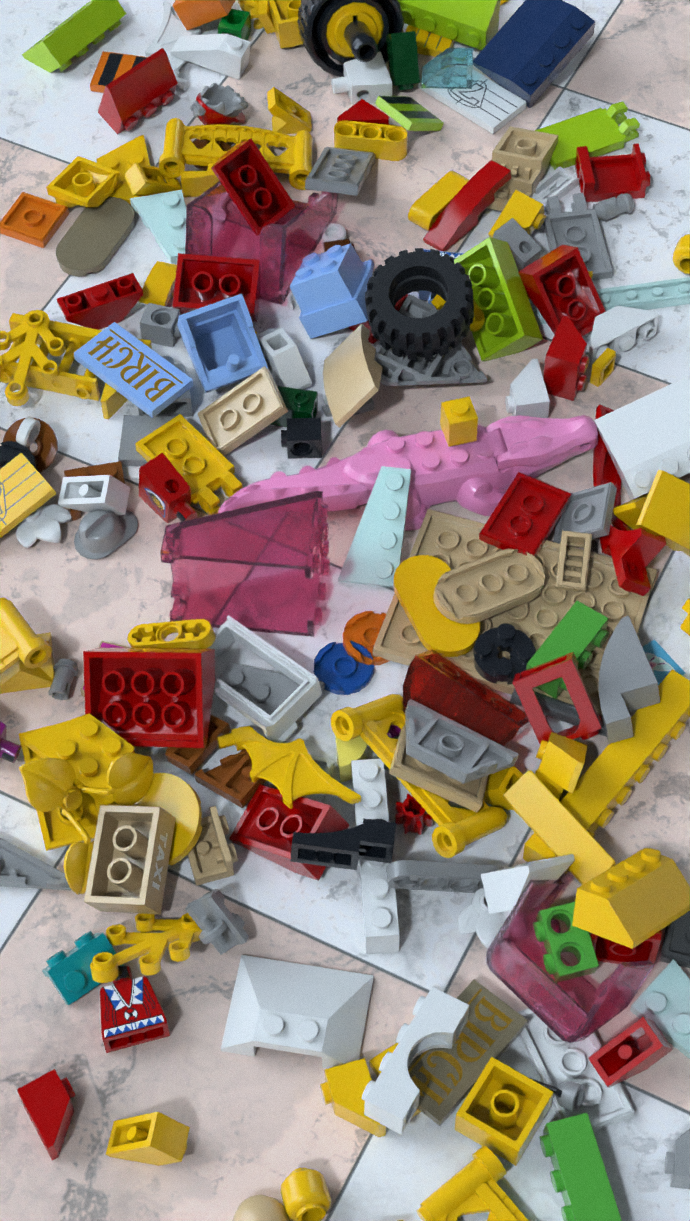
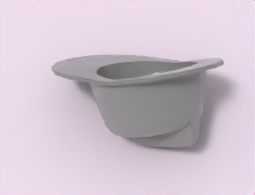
(103, 533)

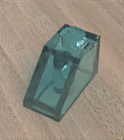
(449, 70)

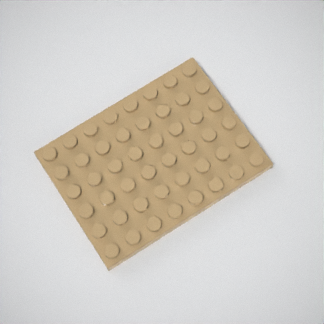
(458, 543)

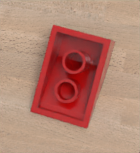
(561, 287)
(270, 824)

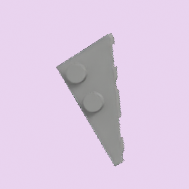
(27, 871)

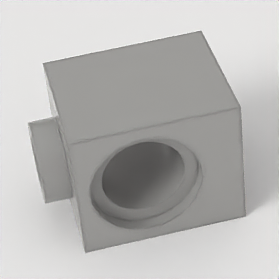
(160, 325)

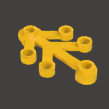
(27, 351)
(105, 965)

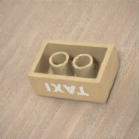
(130, 859)

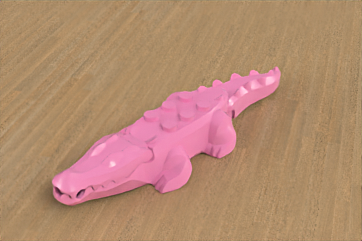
(466, 473)

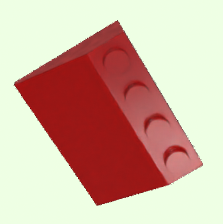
(151, 694)

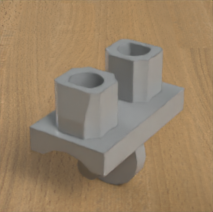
(217, 922)

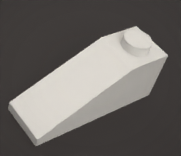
(216, 52)

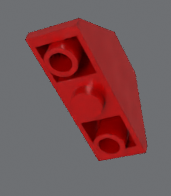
(102, 303)

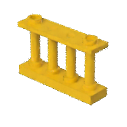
(65, 383)

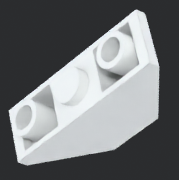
(621, 329)
(283, 359)

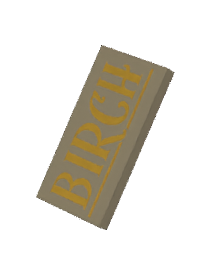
(449, 1074)

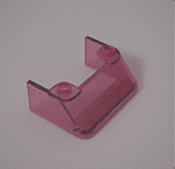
(569, 1007)

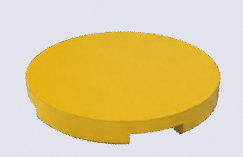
(181, 802)

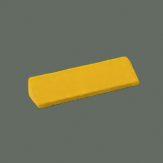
(557, 827)

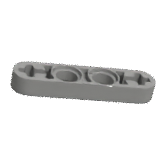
(437, 875)

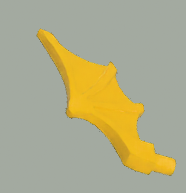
(285, 766)

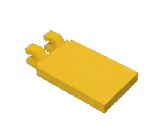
(194, 459)

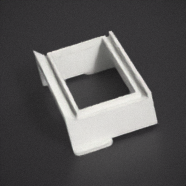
(282, 722)

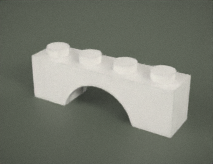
(435, 1025)

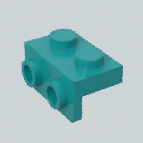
(72, 970)

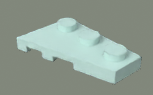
(166, 220)

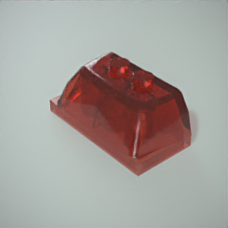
(462, 698)

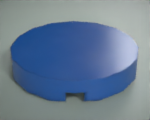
(343, 676)

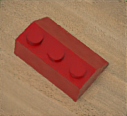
(138, 92)
(252, 185)
(211, 279)

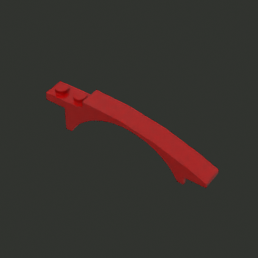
(629, 548)

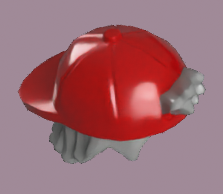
(219, 105)

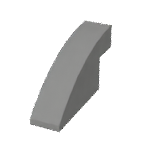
(624, 681)

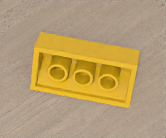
(633, 899)

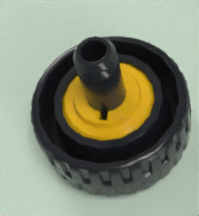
(347, 30)

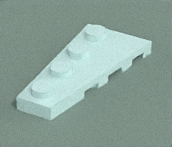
(380, 534)
(668, 1005)

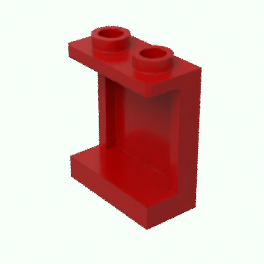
(611, 175)

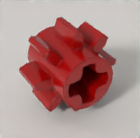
(412, 816)

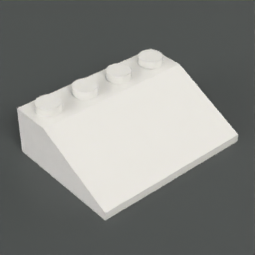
(649, 437)

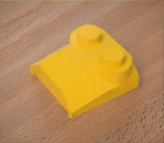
(83, 184)

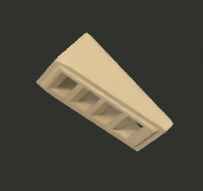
(579, 540)

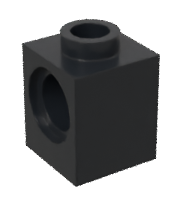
(302, 438)

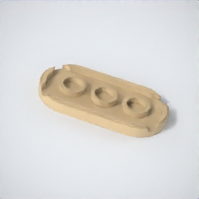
(489, 586)

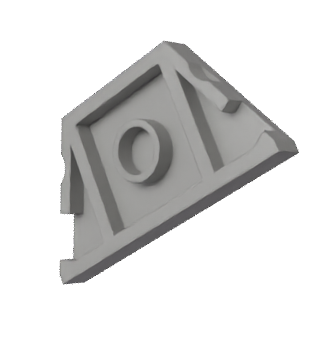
(451, 746)

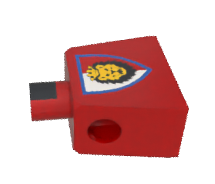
(165, 490)

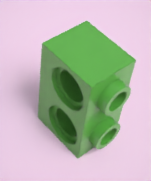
(574, 941)

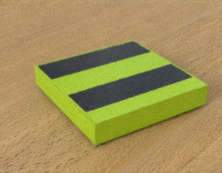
(409, 113)

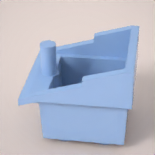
(332, 290)
(221, 342)

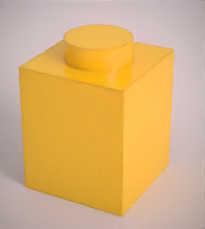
(459, 421)

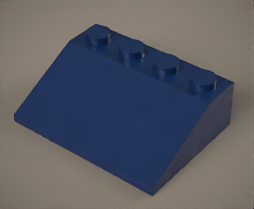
(535, 47)

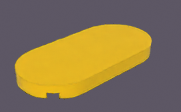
(414, 588)

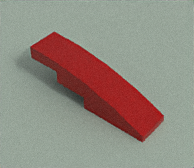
(466, 205)

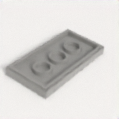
(340, 171)

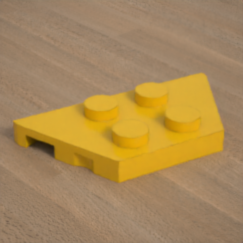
(122, 160)
(86, 746)

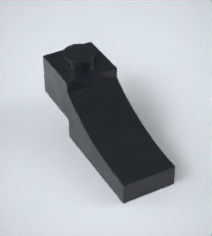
(343, 848)

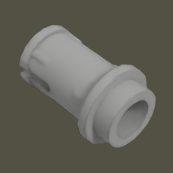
(62, 680)

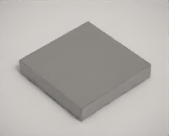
(133, 430)
(588, 512)

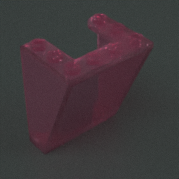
(220, 230)
(252, 564)

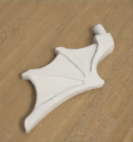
(167, 38)

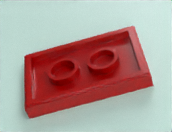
(525, 515)

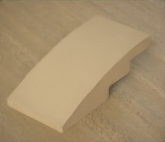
(527, 156)
(351, 375)

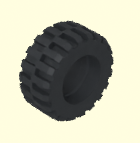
(419, 273)

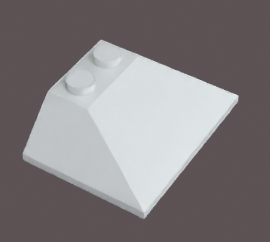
(297, 1010)

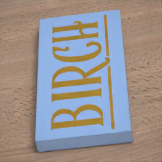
(133, 369)

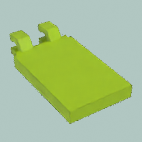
(593, 129)

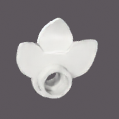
(42, 525)
(477, 919)

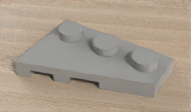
(261, 686)

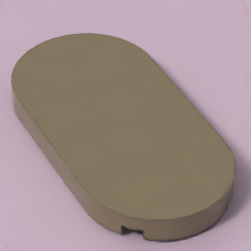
(95, 237)

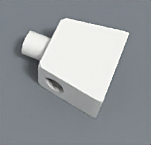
(364, 80)

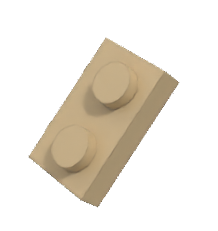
(211, 855)

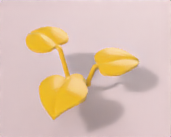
(51, 786)

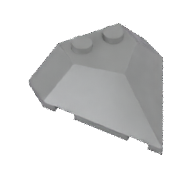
(445, 369)

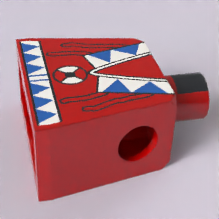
(130, 1012)

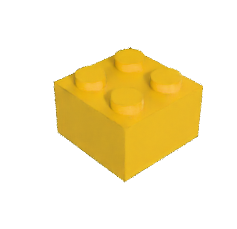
(503, 1110)

